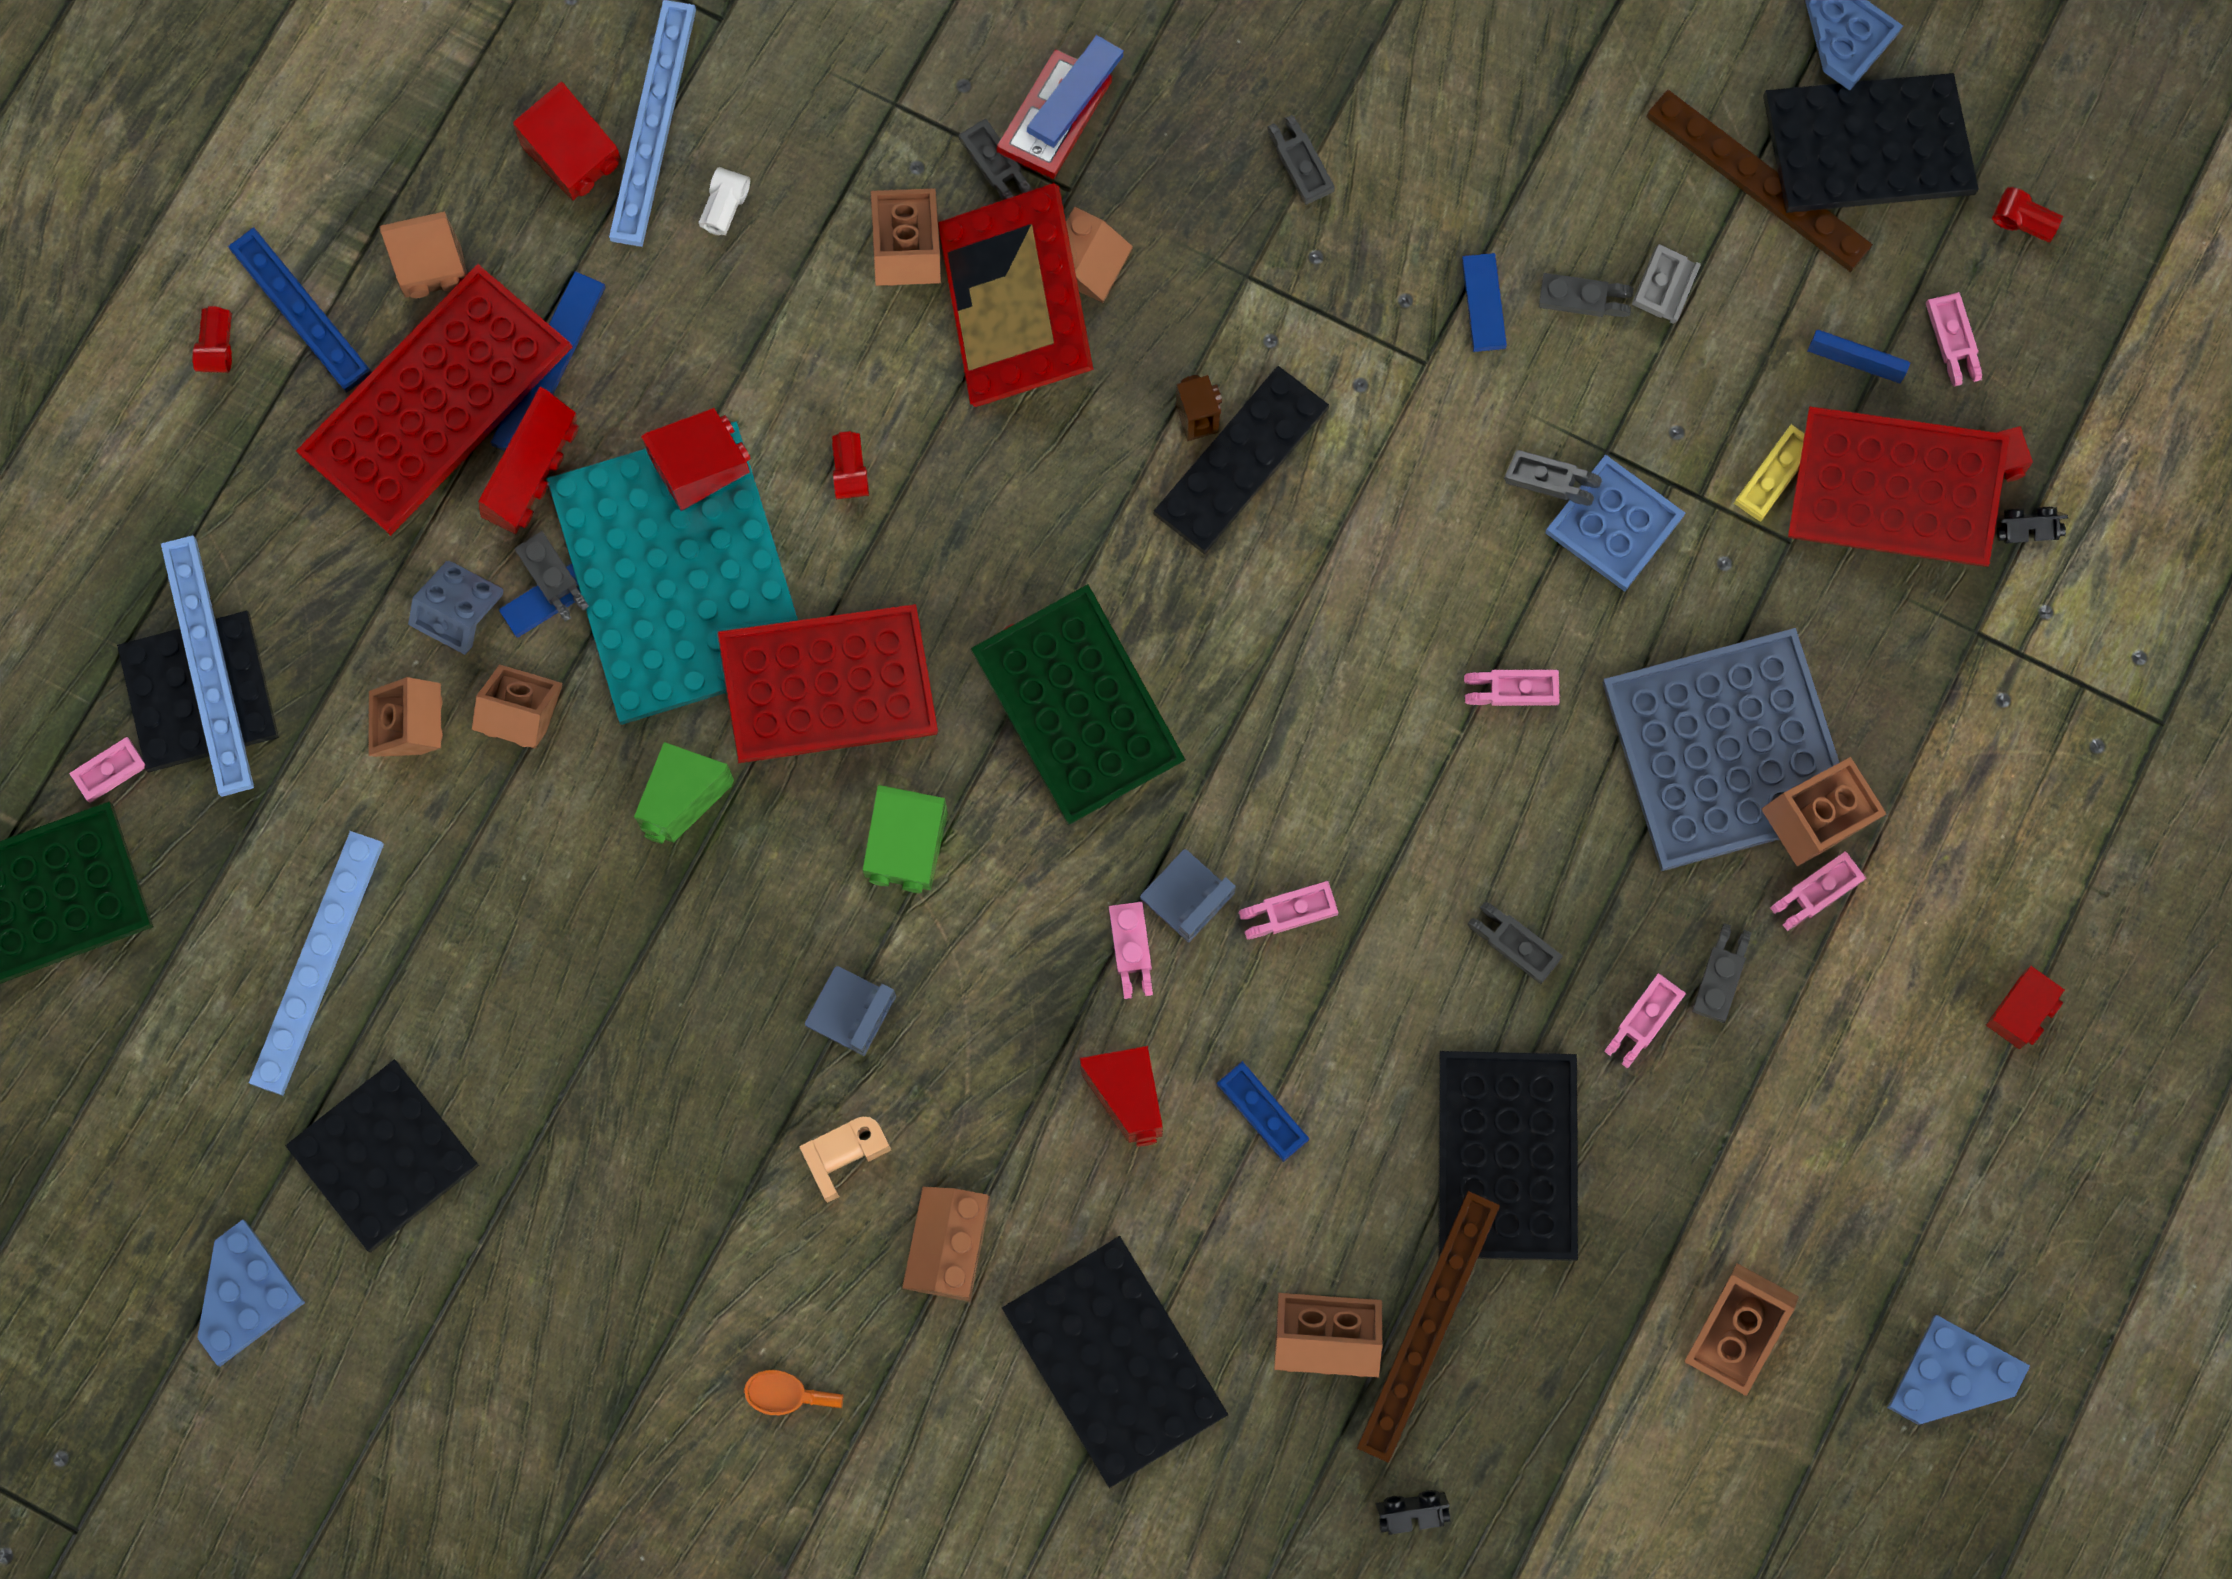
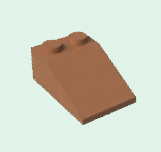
(905, 237)
(424, 254)
(1823, 811)
(1741, 1329)

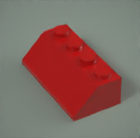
(527, 462)

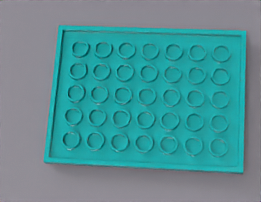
(667, 577)

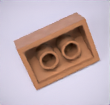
(947, 1242)
(1328, 1335)

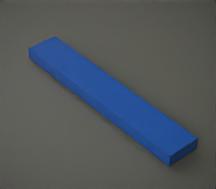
(300, 310)
(570, 321)

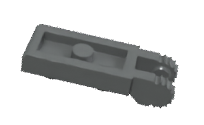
(981, 145)
(1301, 162)
(1583, 296)
(1551, 477)
(550, 573)
(1517, 944)
(1721, 977)

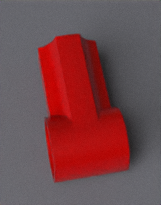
(2019, 212)
(213, 349)
(849, 473)

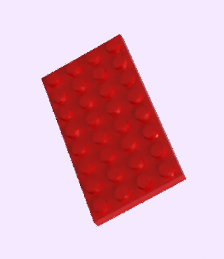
(434, 399)

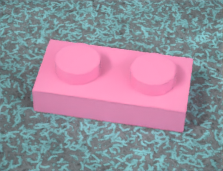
(108, 770)

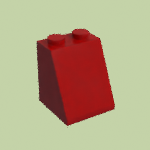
(566, 142)
(696, 456)
(1127, 1092)

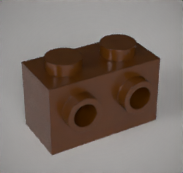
(1198, 406)

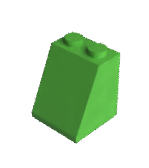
(680, 792)
(904, 838)

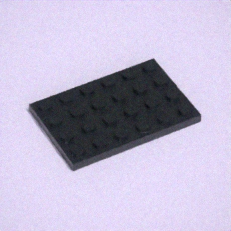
(1870, 143)
(1514, 1141)
(1114, 1361)

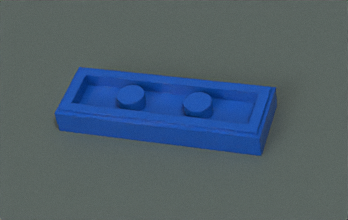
(1484, 302)
(1858, 356)
(532, 608)
(1262, 1111)

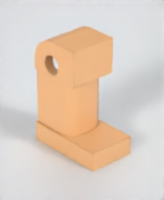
(841, 1148)

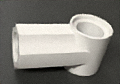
(726, 192)

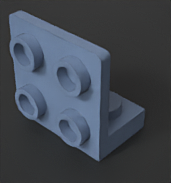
(453, 605)
(1187, 895)
(850, 1010)

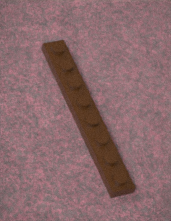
(1755, 179)
(1428, 1327)

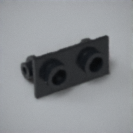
(2044, 522)
(1428, 1507)

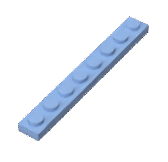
(652, 123)
(207, 666)
(316, 963)

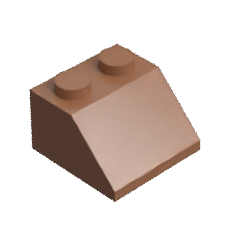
(1096, 253)
(516, 706)
(405, 718)

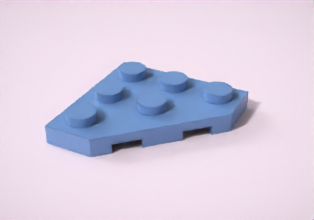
(1850, 36)
(242, 1294)
(1954, 1374)

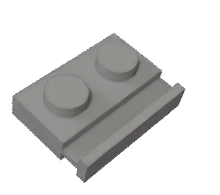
(1666, 284)

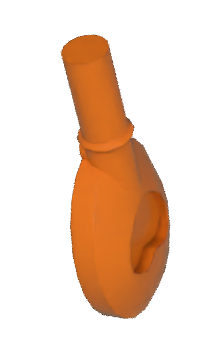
(782, 1393)

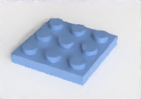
(1620, 526)

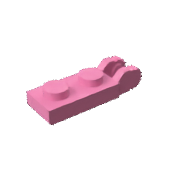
(1954, 336)
(1515, 688)
(1821, 889)
(1292, 910)
(1131, 945)
(1647, 1017)

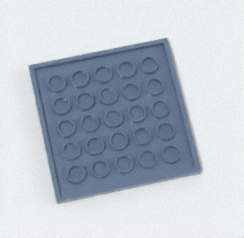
(1719, 742)

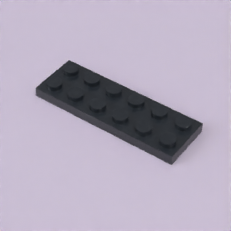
(1241, 459)

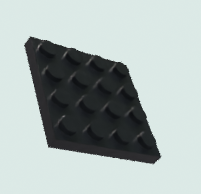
(166, 700)
(382, 1155)

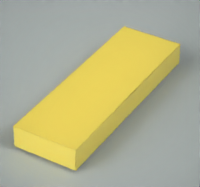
(1772, 475)

